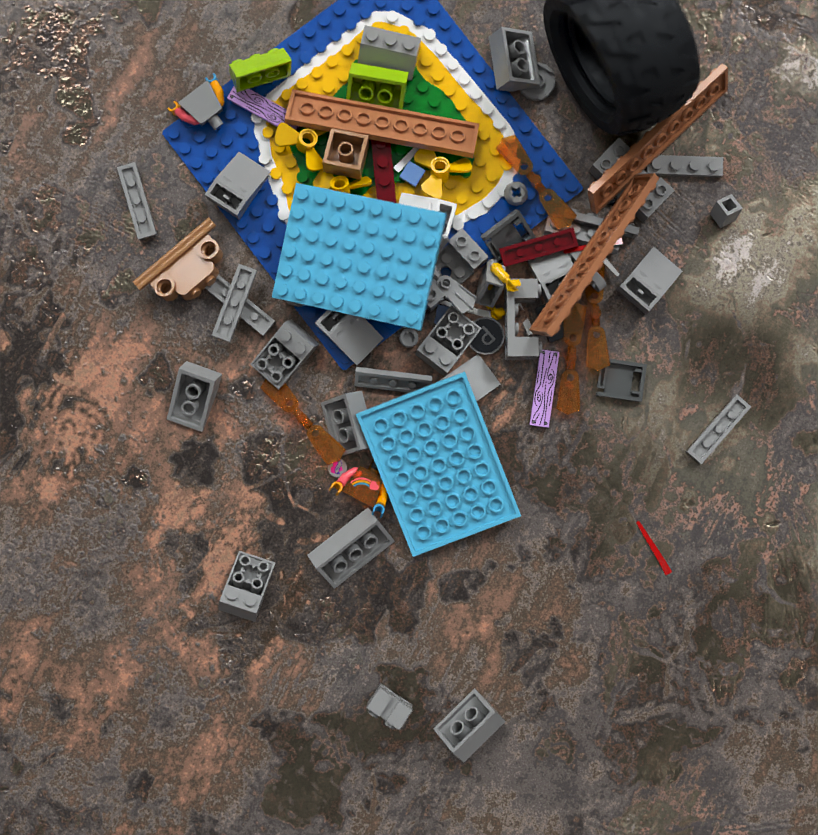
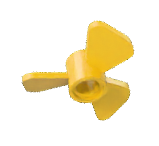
(288, 136)
(339, 183)
(433, 185)

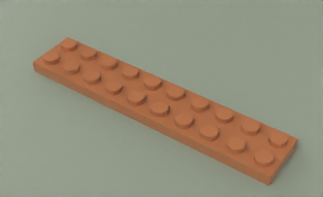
(382, 123)
(657, 140)
(594, 254)

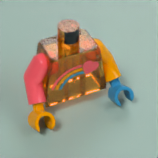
(364, 486)

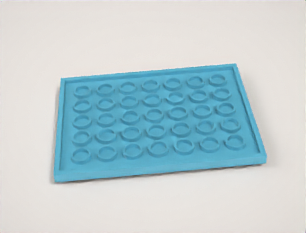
(359, 255)
(438, 464)

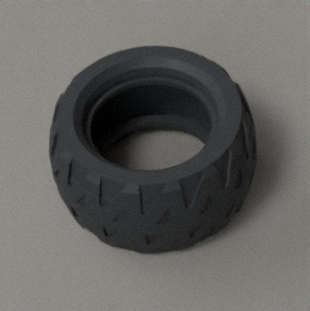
(624, 59)

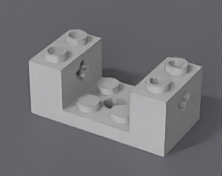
(653, 200)
(463, 259)
(520, 347)

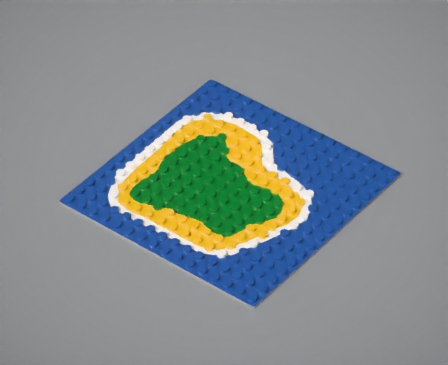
(446, 82)

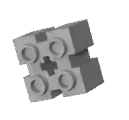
(389, 706)

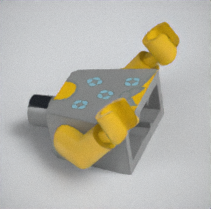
(491, 284)

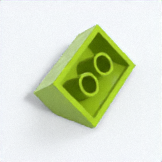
(260, 69)
(377, 85)

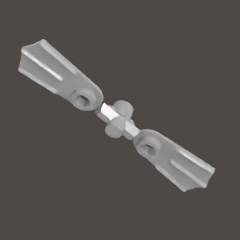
(455, 293)

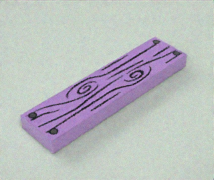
(259, 106)
(544, 388)

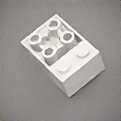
(431, 204)

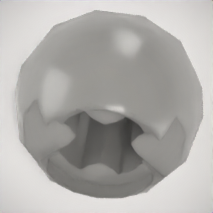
(516, 200)

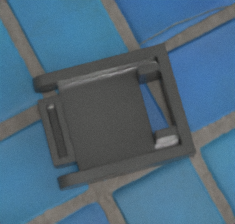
(505, 234)
(617, 380)

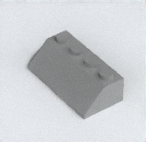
(350, 548)

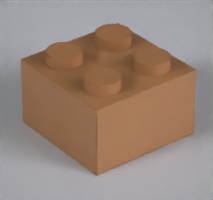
(345, 153)

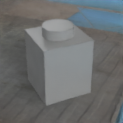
(726, 210)

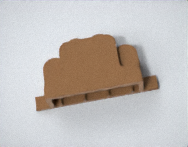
(185, 267)

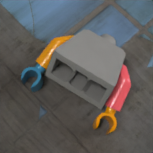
(202, 105)

